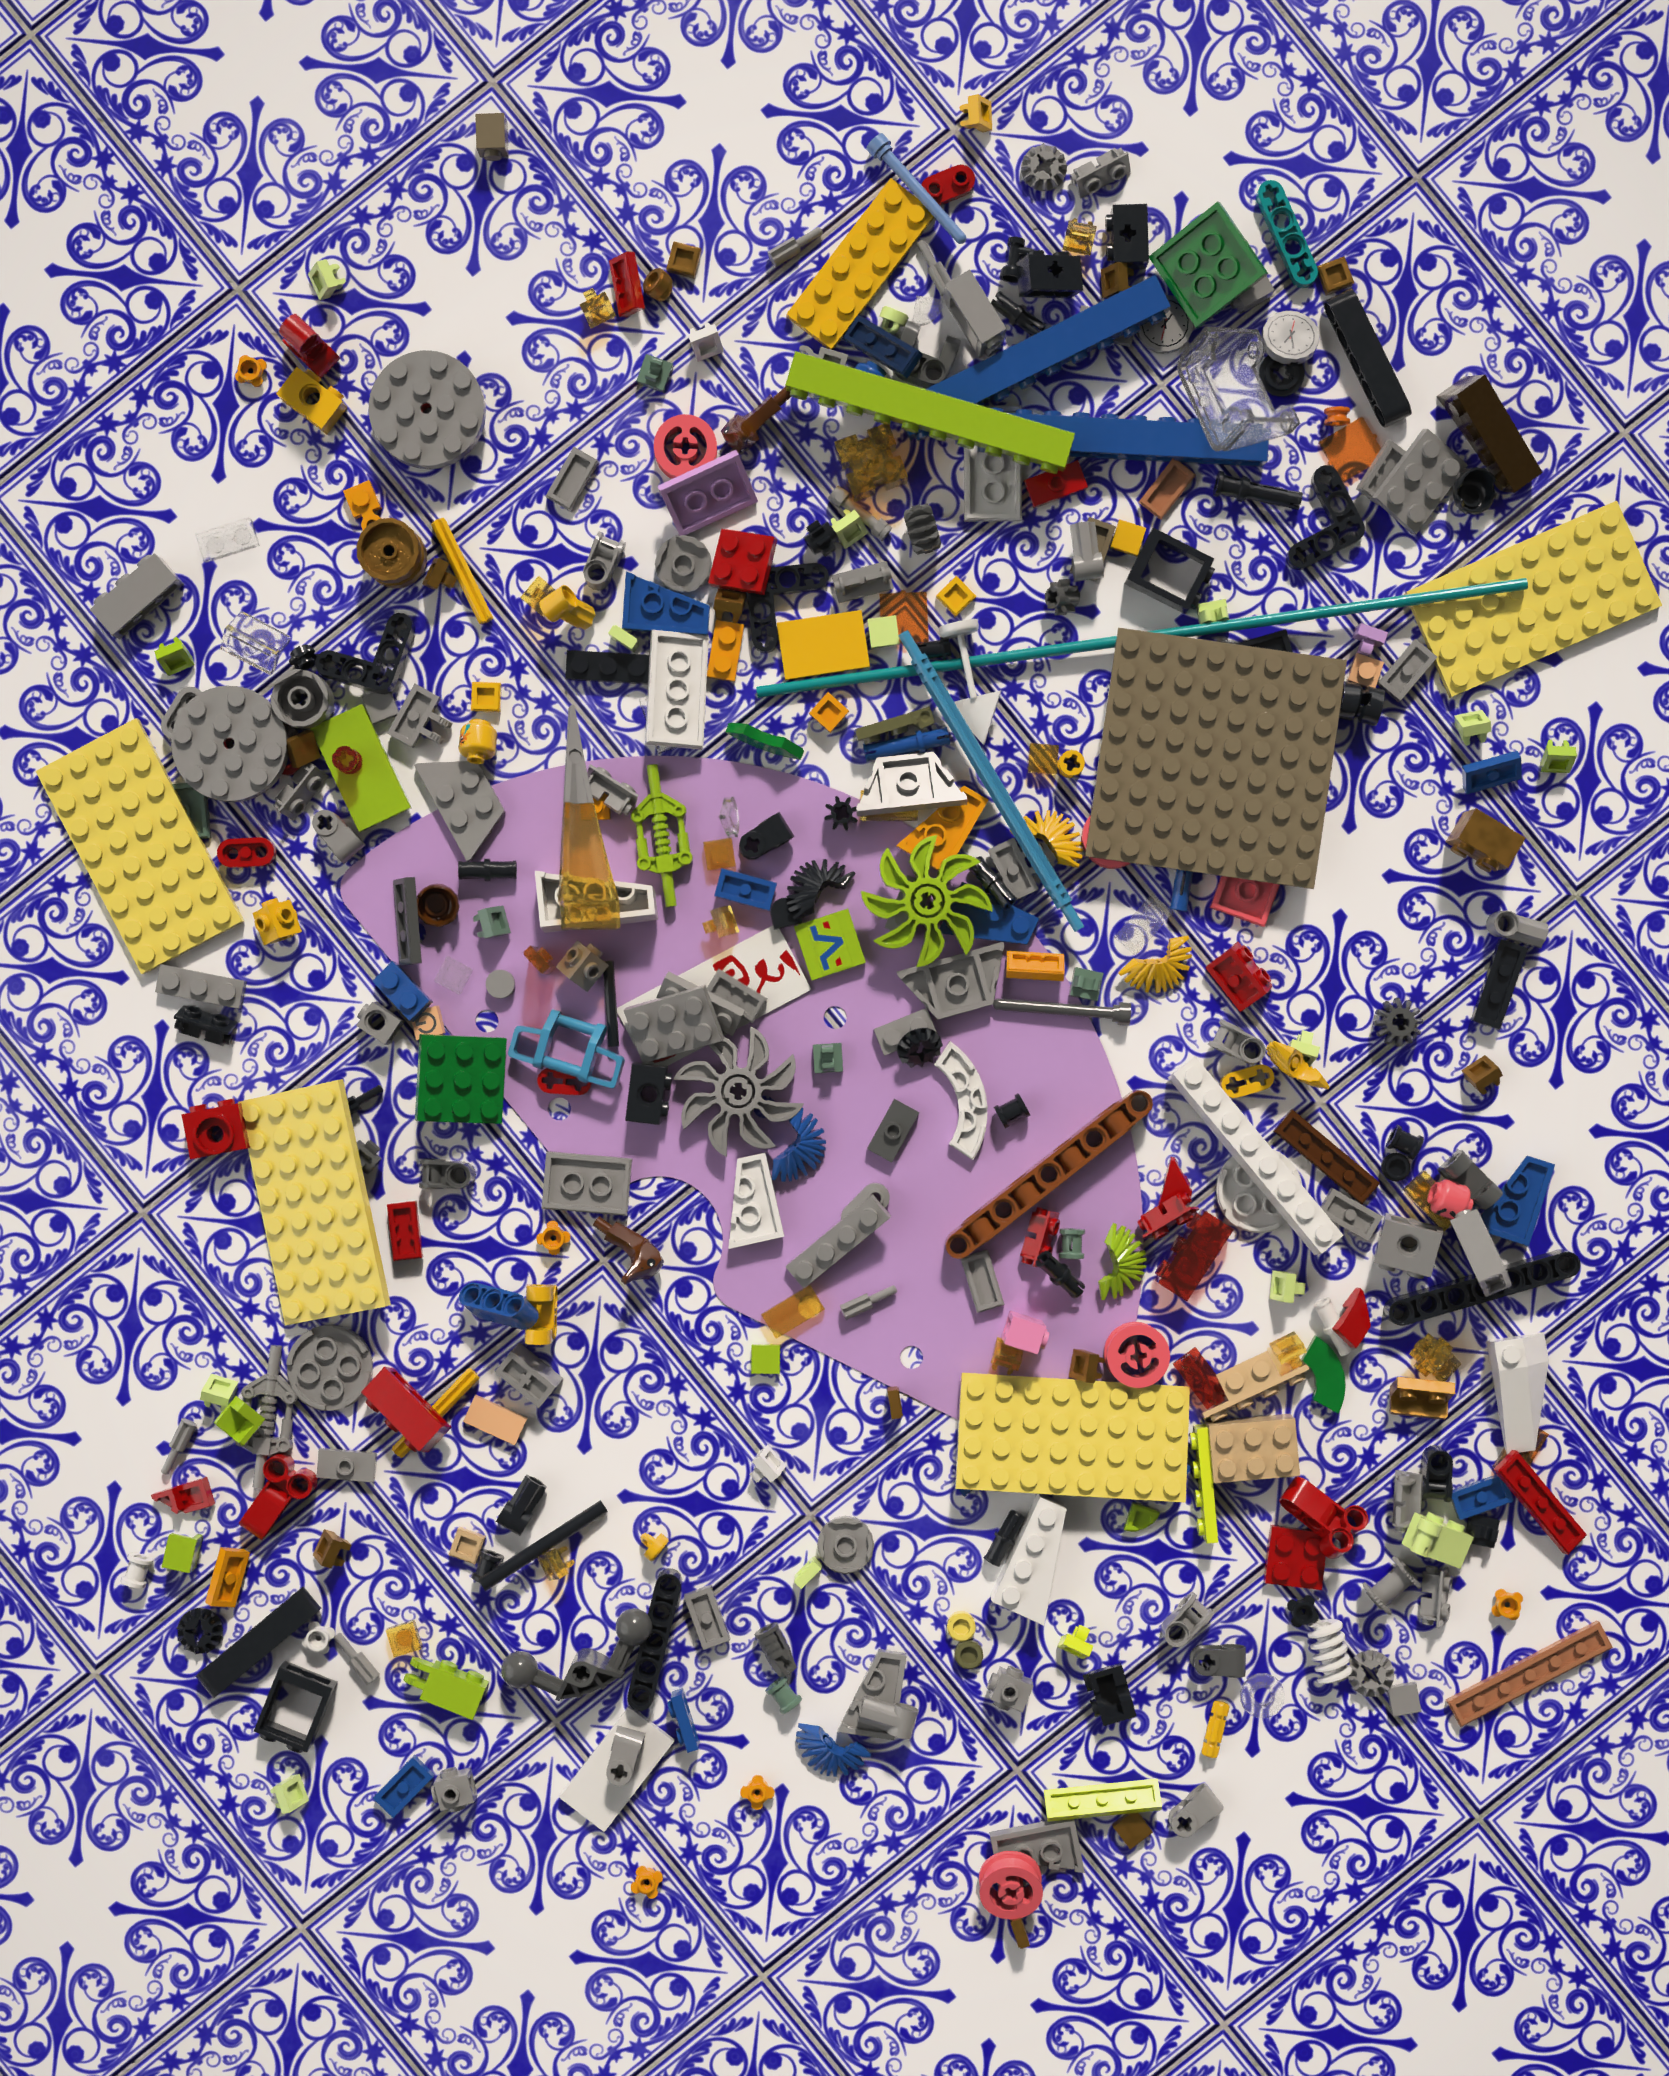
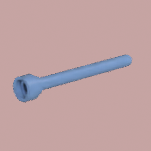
(880, 148)

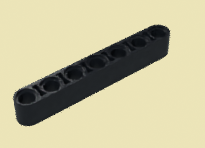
(1467, 1288)

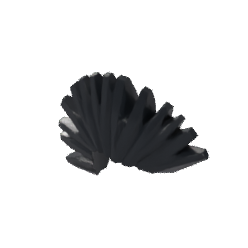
(811, 884)

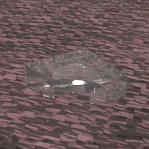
(926, 310)
(729, 817)

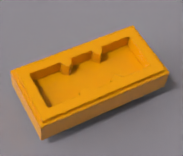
(1035, 966)

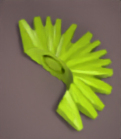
(1124, 1262)

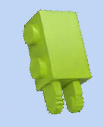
(449, 1686)

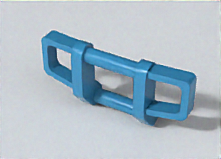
(546, 1034)

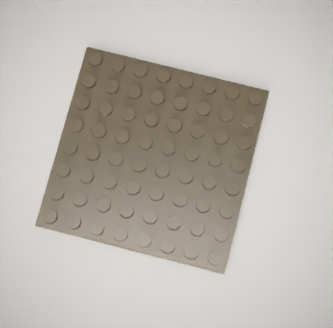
(1215, 758)

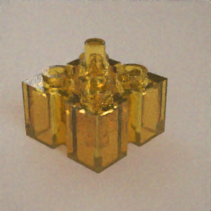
(870, 462)

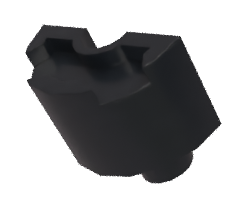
(1111, 1694)

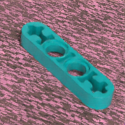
(1282, 235)

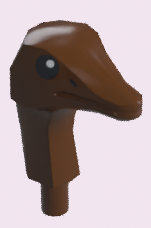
(742, 431)
(644, 1256)

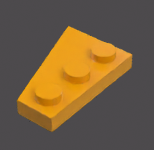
(950, 825)

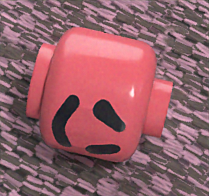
(1449, 1198)

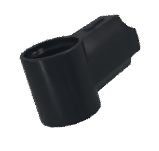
(519, 1510)

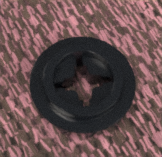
(1286, 386)
(910, 1043)
(210, 1623)

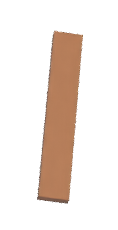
(1529, 1673)

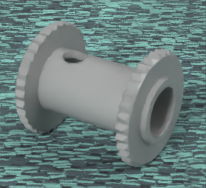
(1392, 1585)

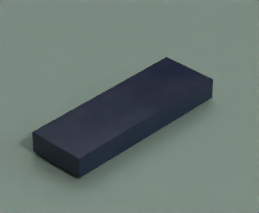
(882, 346)

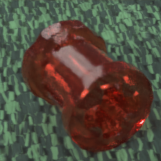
(340, 754)

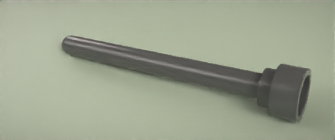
(1118, 1013)

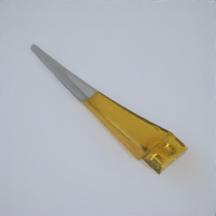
(585, 878)

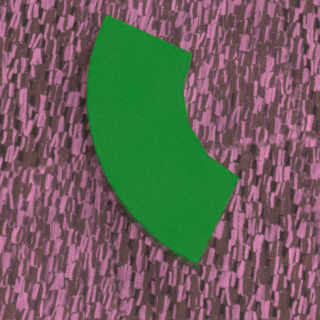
(765, 741)
(1327, 1374)

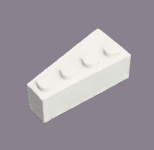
(636, 902)
(1030, 1566)

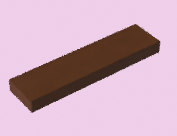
(1326, 1156)

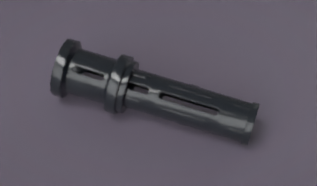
(1243, 489)

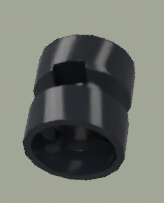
(1354, 695)

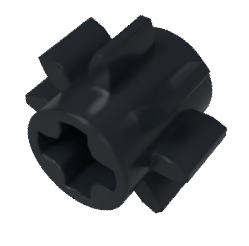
(820, 538)
(844, 821)

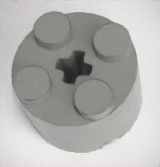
(287, 694)

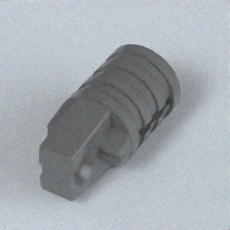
(776, 1649)

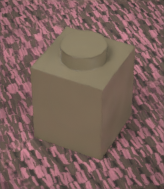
(492, 136)

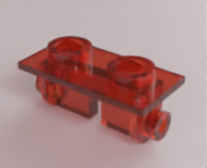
(1200, 1378)

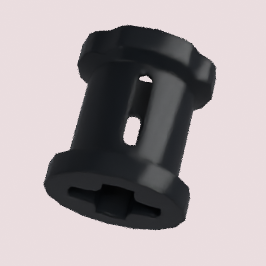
(1012, 1111)
(1404, 1142)
(488, 1561)

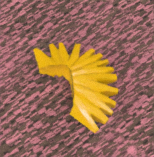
(1055, 837)
(1159, 969)
(1293, 1064)

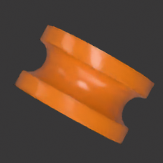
(1337, 416)

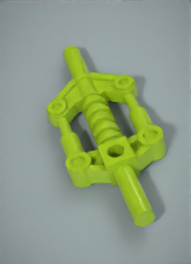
(665, 864)

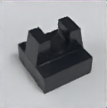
(1483, 1529)

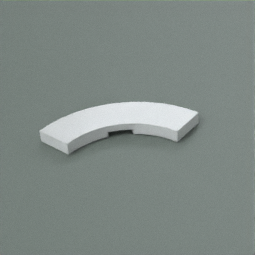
(970, 1097)

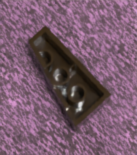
(1490, 432)

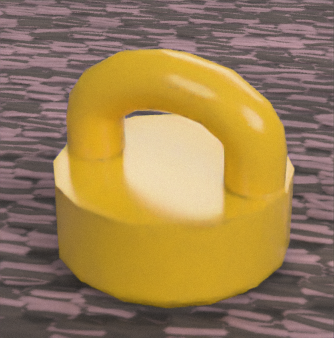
(654, 1545)

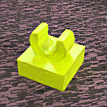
(1076, 1642)

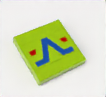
(829, 944)

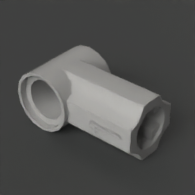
(1086, 558)
(1519, 928)
(895, 1718)

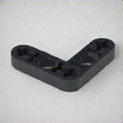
(1338, 521)
(768, 599)
(373, 669)

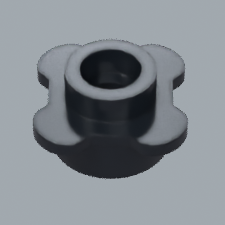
(303, 657)
(1310, 1614)

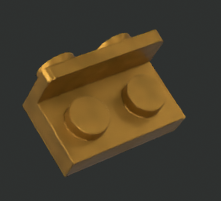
(1420, 1397)

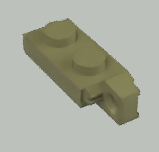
(897, 725)

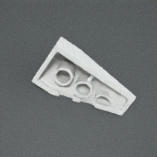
(1519, 1382)

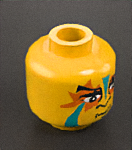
(477, 741)

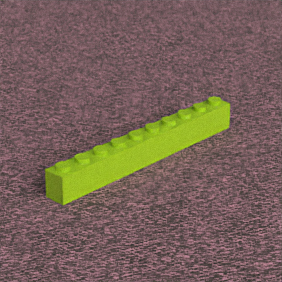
(929, 411)

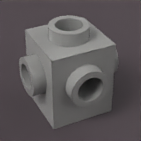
(583, 965)
(1017, 1695)
(454, 1789)

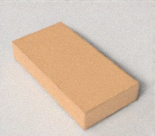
(495, 1419)

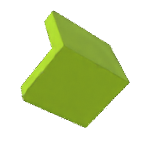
(239, 1421)
(182, 1552)

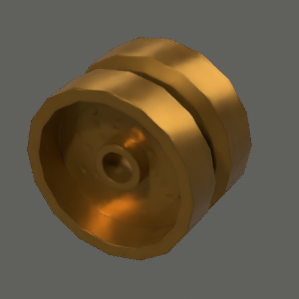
(408, 558)

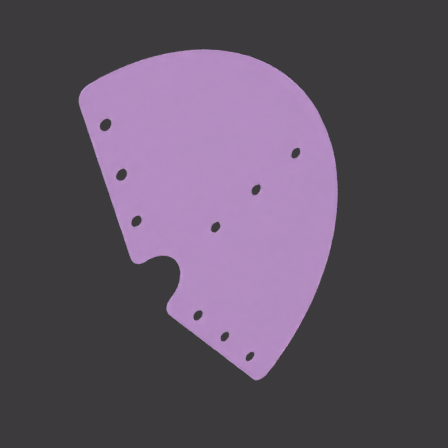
(931, 1185)

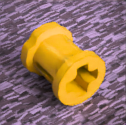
(1079, 760)

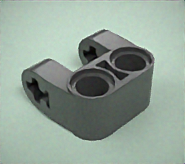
(943, 364)
(1464, 1171)

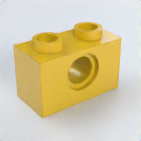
(296, 393)

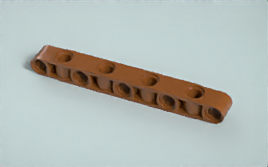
(1066, 1161)

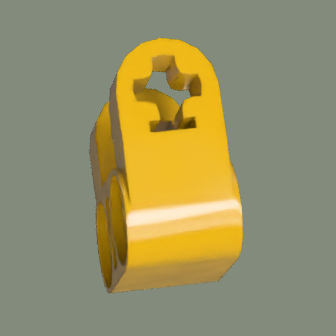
(545, 1300)

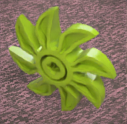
(910, 904)

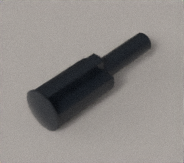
(354, 1103)

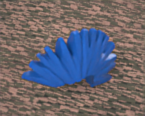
(800, 1150)
(827, 1752)

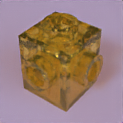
(1434, 1358)

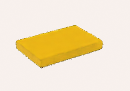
(823, 645)

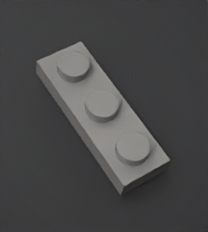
(200, 986)
(726, 1012)

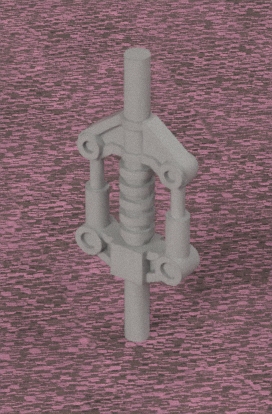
(270, 1385)

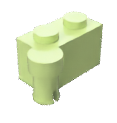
(1437, 1540)

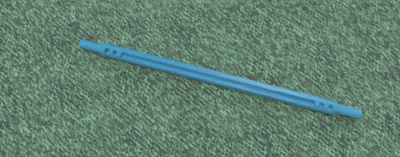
(991, 780)

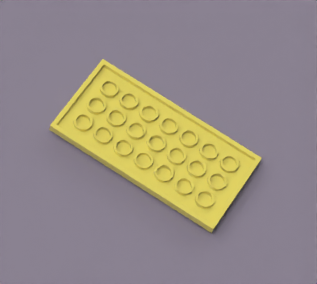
(1579, 584)
(139, 846)
(314, 1203)
(1072, 1438)

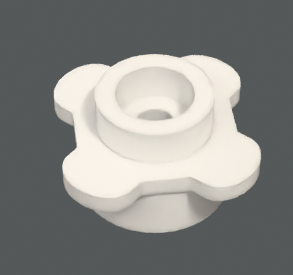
(312, 1643)

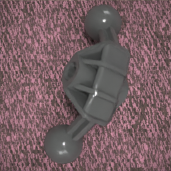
(632, 1629)

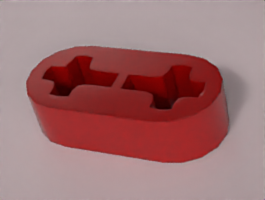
(567, 1089)

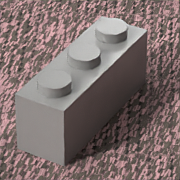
(136, 595)

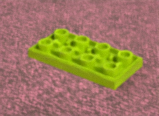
(375, 790)

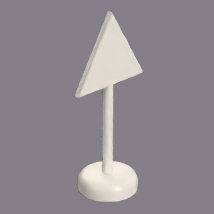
(976, 710)

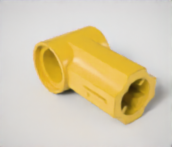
(565, 606)

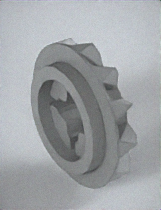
(1041, 180)
(1385, 1673)

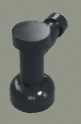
(1017, 250)

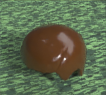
(437, 905)

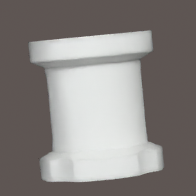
(137, 1570)

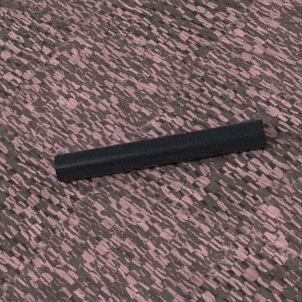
(611, 1005)

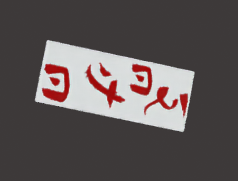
(759, 962)

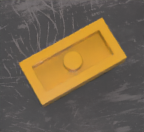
(725, 650)
(227, 1577)

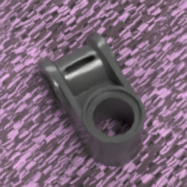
(440, 1174)
(1225, 1660)

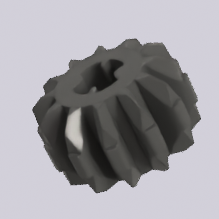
(922, 529)
(1392, 1030)

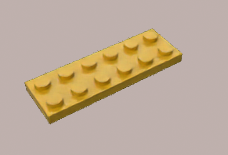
(860, 264)

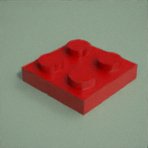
(742, 561)
(1294, 1558)

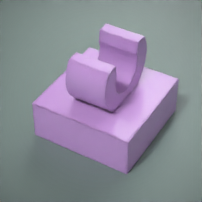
(1369, 638)

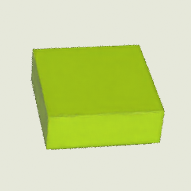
(765, 1359)

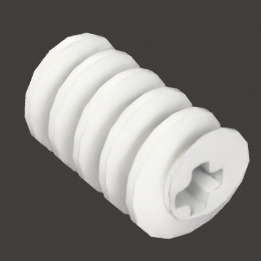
(1331, 1651)

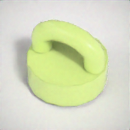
(894, 316)

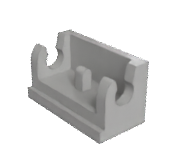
(528, 1375)

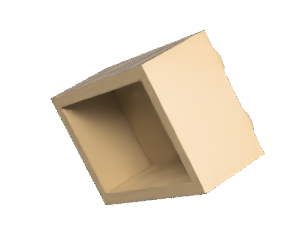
(1253, 1448)

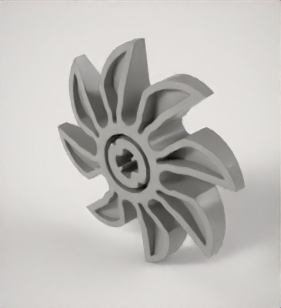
(729, 1105)

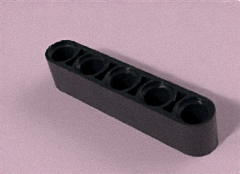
(1367, 358)
(258, 1642)
(651, 1652)

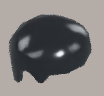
(1474, 491)

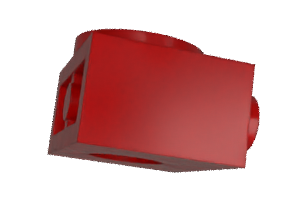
(201, 1121)

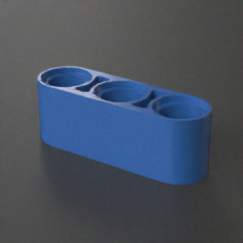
(498, 1306)

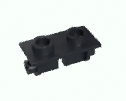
(192, 1020)

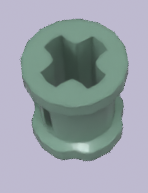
(1071, 1239)
(783, 1695)

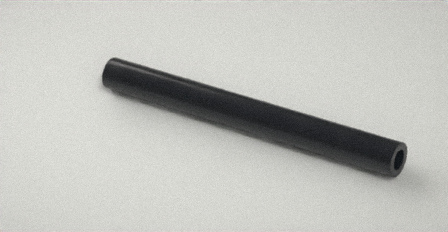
(542, 1545)

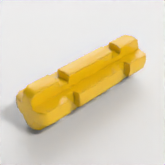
(1215, 1729)

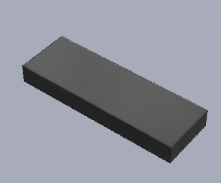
(407, 921)

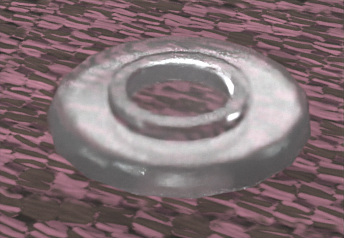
(1272, 1705)

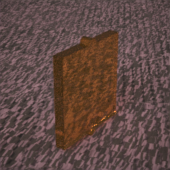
(1351, 449)
(909, 611)

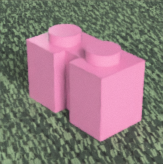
(1025, 1332)

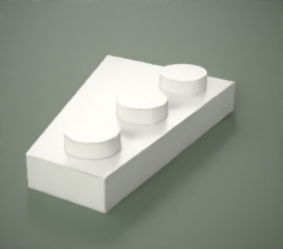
(754, 1203)

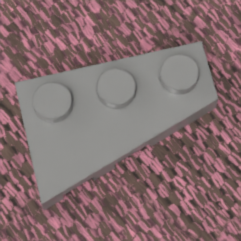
(881, 1682)
(1048, 1843)

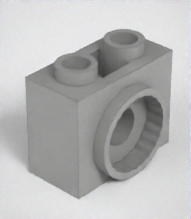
(1416, 1260)

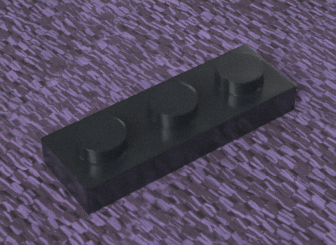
(607, 667)
(1499, 984)

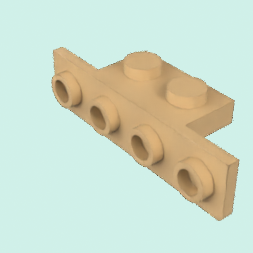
(1249, 1380)

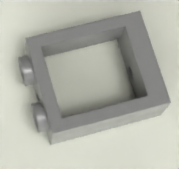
(974, 314)
(1480, 1252)

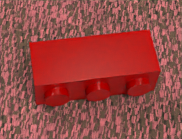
(405, 1410)

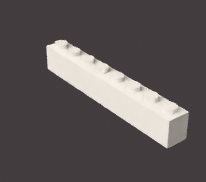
(1255, 1156)

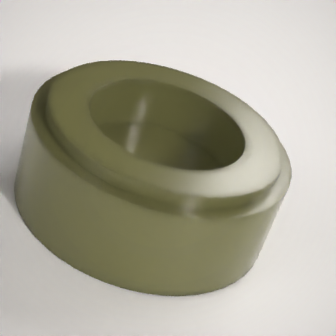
(968, 1654)

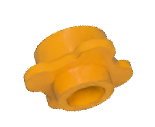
(247, 363)
(545, 1238)
(1512, 1611)
(757, 1783)
(650, 1874)

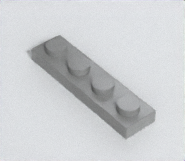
(838, 1241)

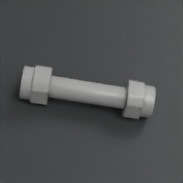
(879, 528)

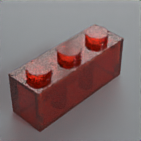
(1193, 1254)

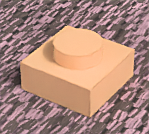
(1365, 671)

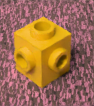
(276, 921)

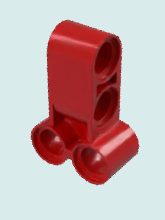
(307, 345)
(276, 1495)
(1323, 1516)

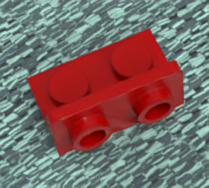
(1240, 976)

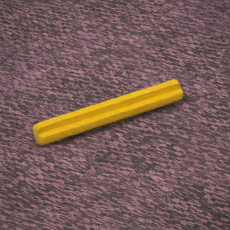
(461, 571)
(444, 1403)

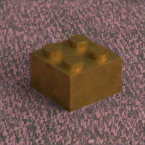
(1484, 840)

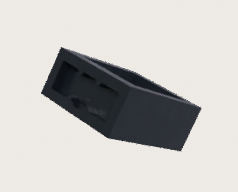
(1159, 594)
(305, 1680)

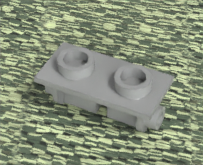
(1112, 167)
(862, 582)
(620, 795)
(293, 801)
(1406, 1498)
(1436, 1607)

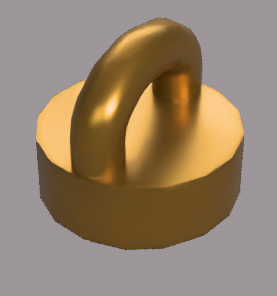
(658, 284)

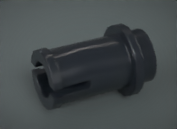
(936, 648)

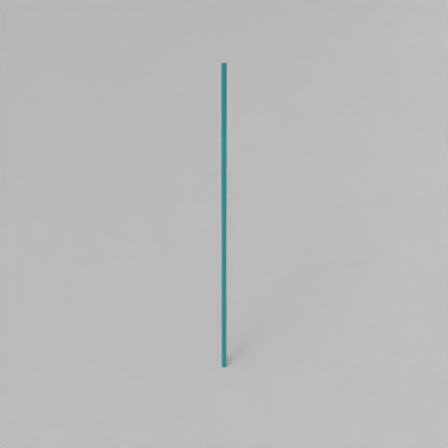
(1184, 631)

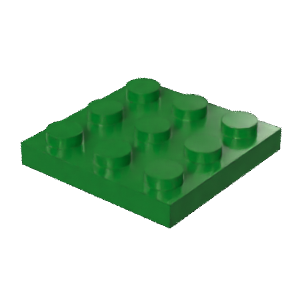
(1208, 264)
(460, 1079)

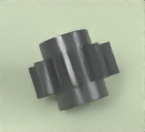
(1062, 597)
(368, 1155)

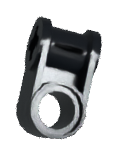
(770, 835)
(1437, 1479)

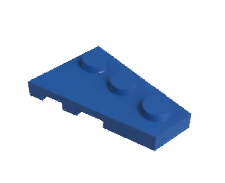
(656, 608)
(1000, 925)
(1520, 1204)

